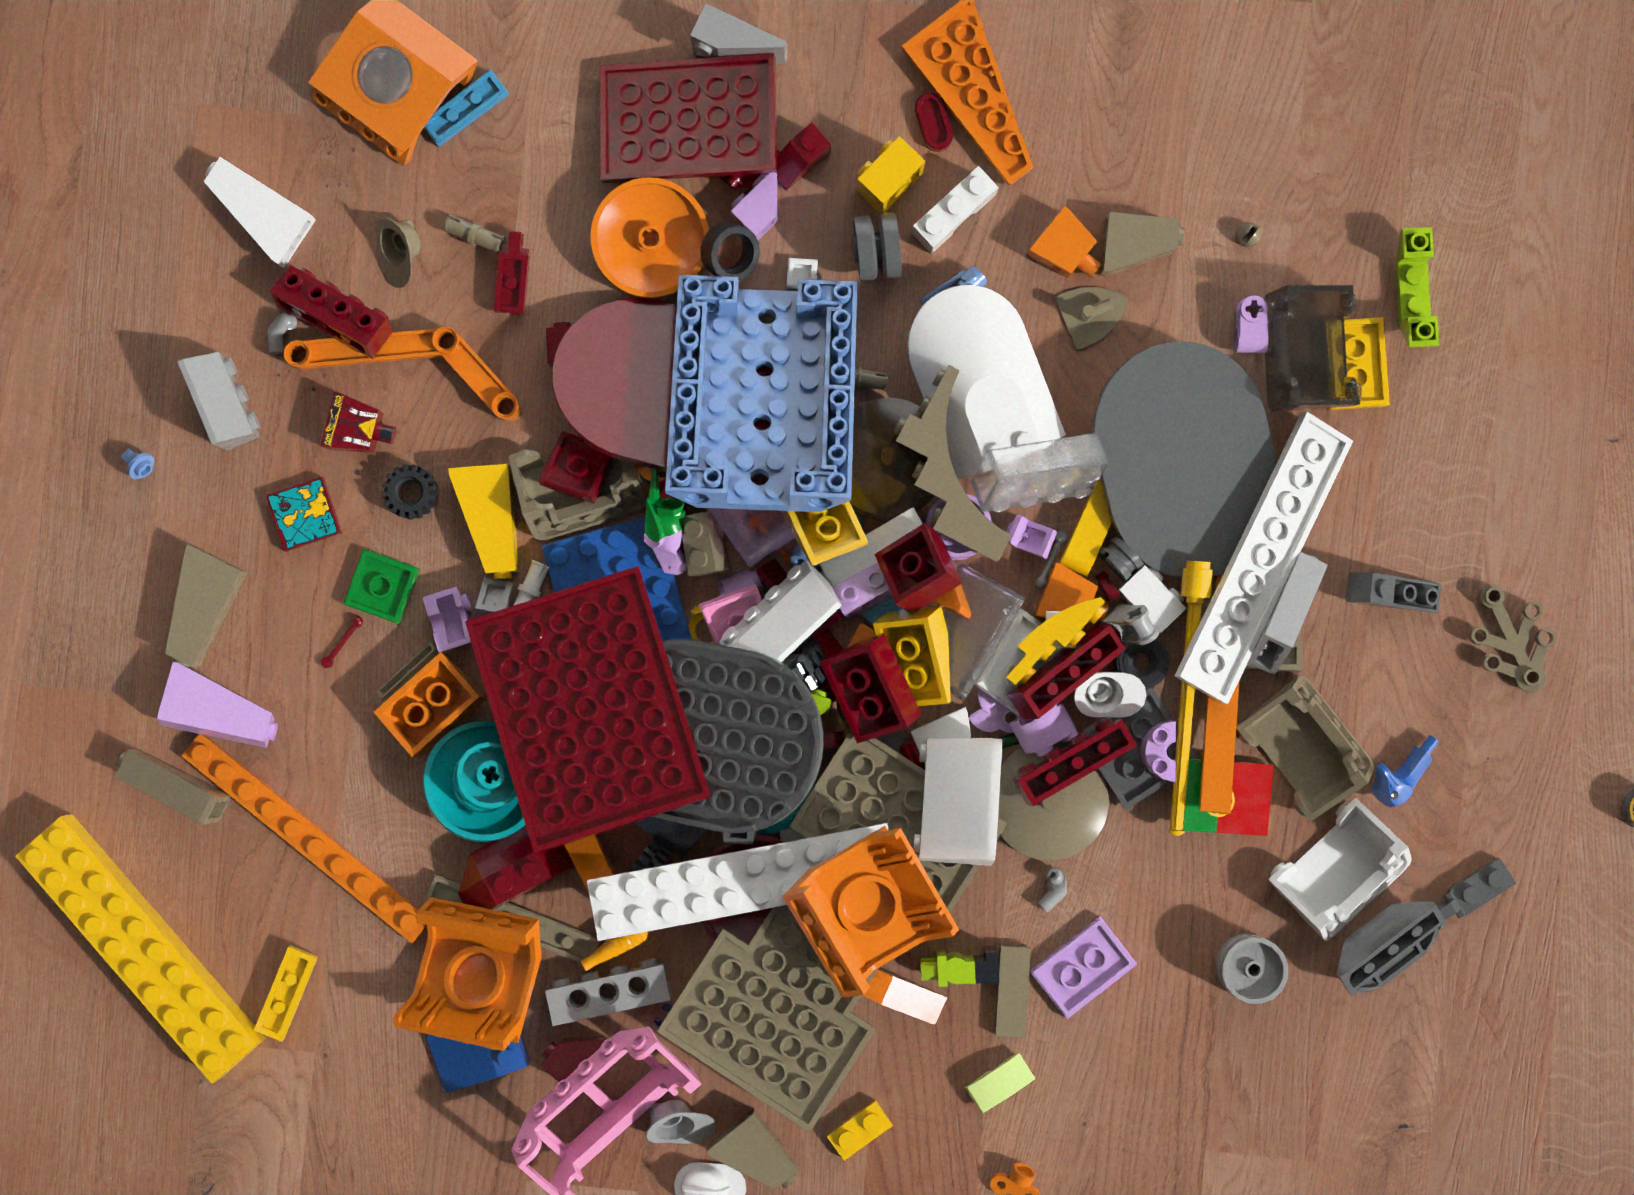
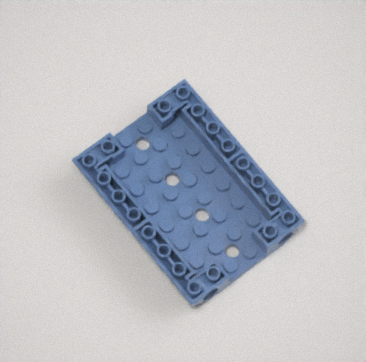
(722, 396)

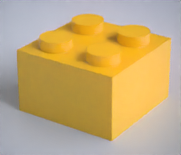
(889, 175)

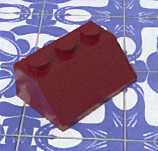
(871, 688)

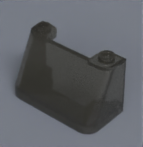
(1308, 348)

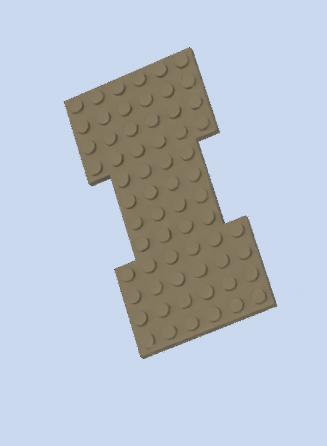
(769, 1006)

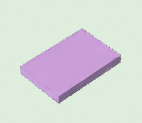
(1083, 967)

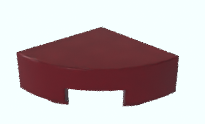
(1108, 589)

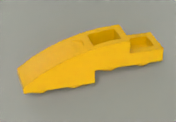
(1063, 627)

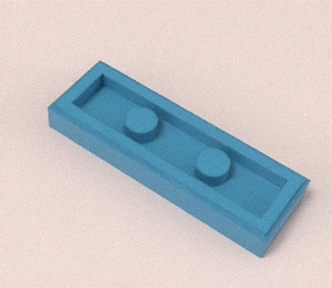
(465, 107)

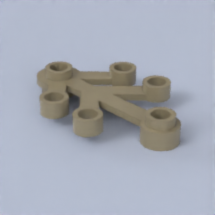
(1514, 642)

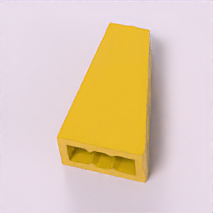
(489, 510)

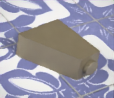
(1137, 240)
(755, 1152)

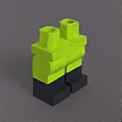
(961, 968)

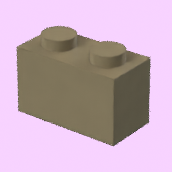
(704, 544)

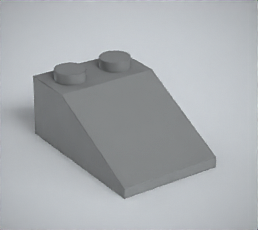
(725, 35)

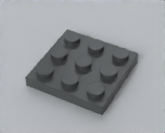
(1127, 774)

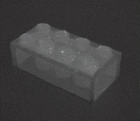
(1039, 472)

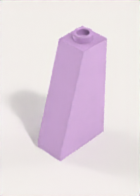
(211, 710)

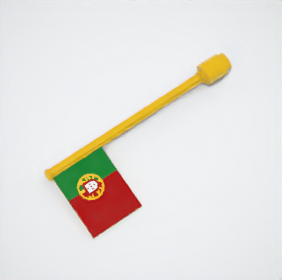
(1250, 780)

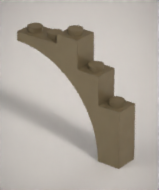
(928, 437)

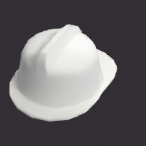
(1110, 695)
(709, 1179)

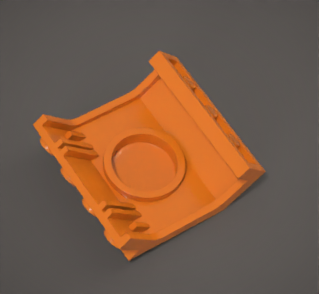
(868, 908)
(473, 974)

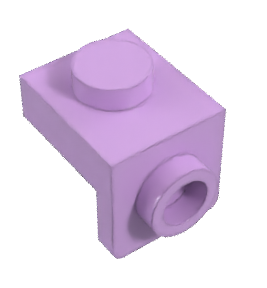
(1031, 536)

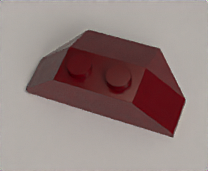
(509, 870)

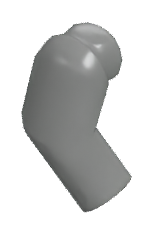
(277, 329)
(1056, 889)

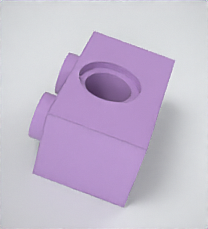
(862, 591)

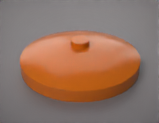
(648, 236)

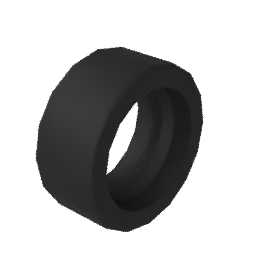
(711, 244)

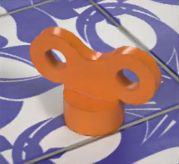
(1016, 1183)

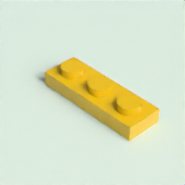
(286, 993)

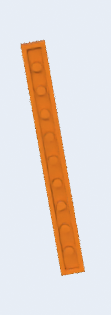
(305, 836)

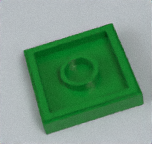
(381, 586)

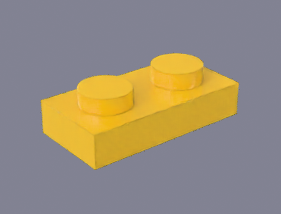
(859, 1130)

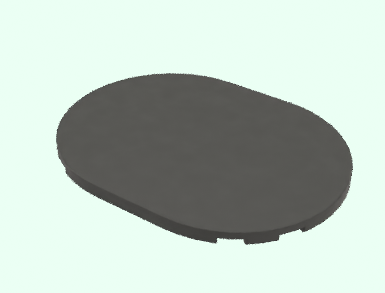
(1182, 454)
(751, 732)

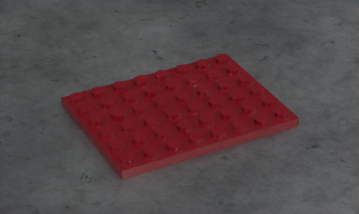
(587, 709)

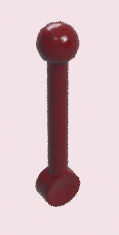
(328, 661)

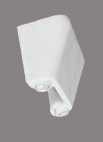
(960, 800)
(1342, 870)

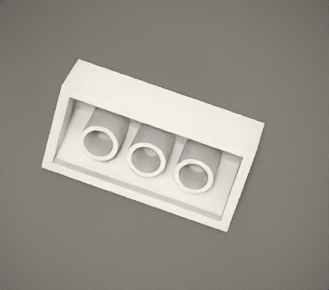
(785, 615)

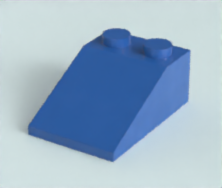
(470, 1064)

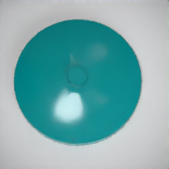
(443, 802)

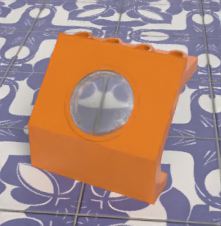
(389, 75)

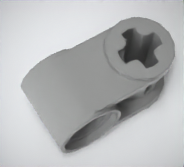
(1132, 624)

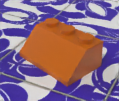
(429, 705)

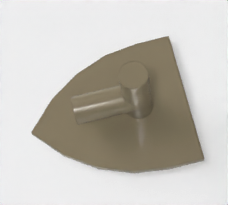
(1090, 313)

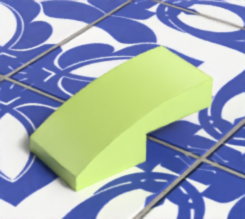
(1000, 1083)

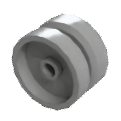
(1265, 979)

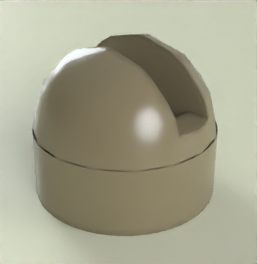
(1243, 230)

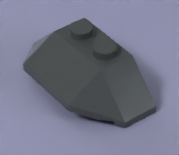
(1388, 945)

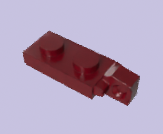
(512, 276)

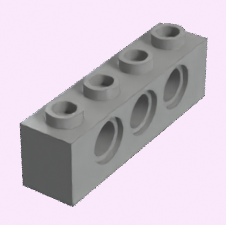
(565, 1010)

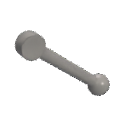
(1060, 538)

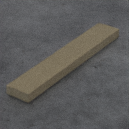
(554, 935)

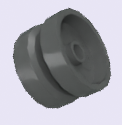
(877, 246)

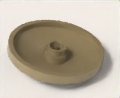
(1058, 824)

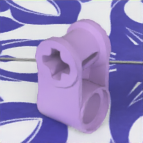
(1251, 332)

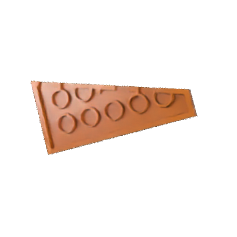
(965, 75)

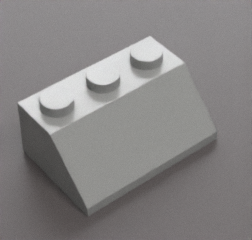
(220, 400)

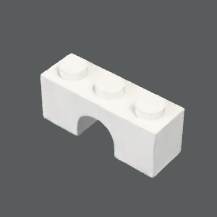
(954, 208)

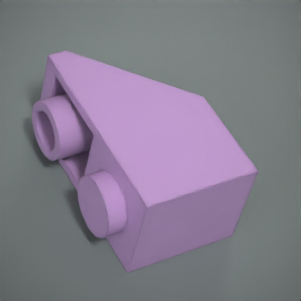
(759, 207)

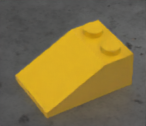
(826, 532)
(921, 651)

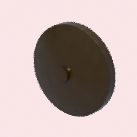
(880, 464)

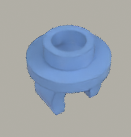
(139, 464)

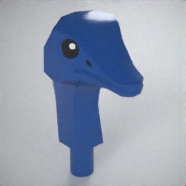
(1398, 786)

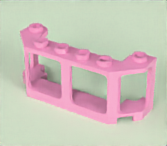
(616, 1114)

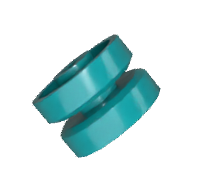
(470, 784)

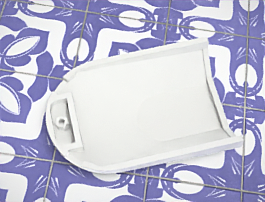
(999, 387)

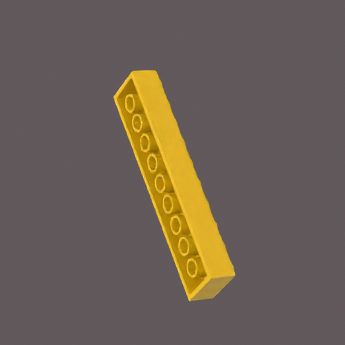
(140, 947)

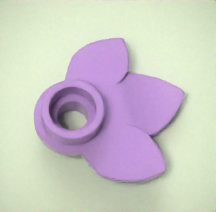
(991, 715)

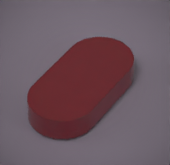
(933, 122)

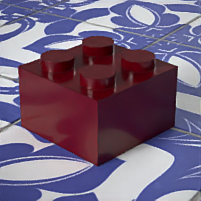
(918, 568)

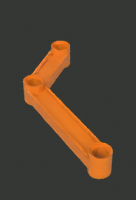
(412, 346)

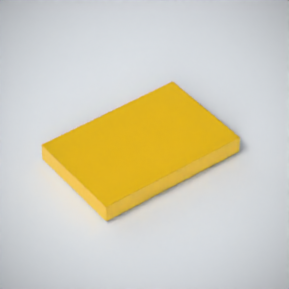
(1367, 361)

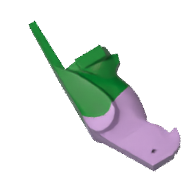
(664, 529)

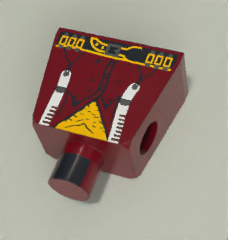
(354, 426)

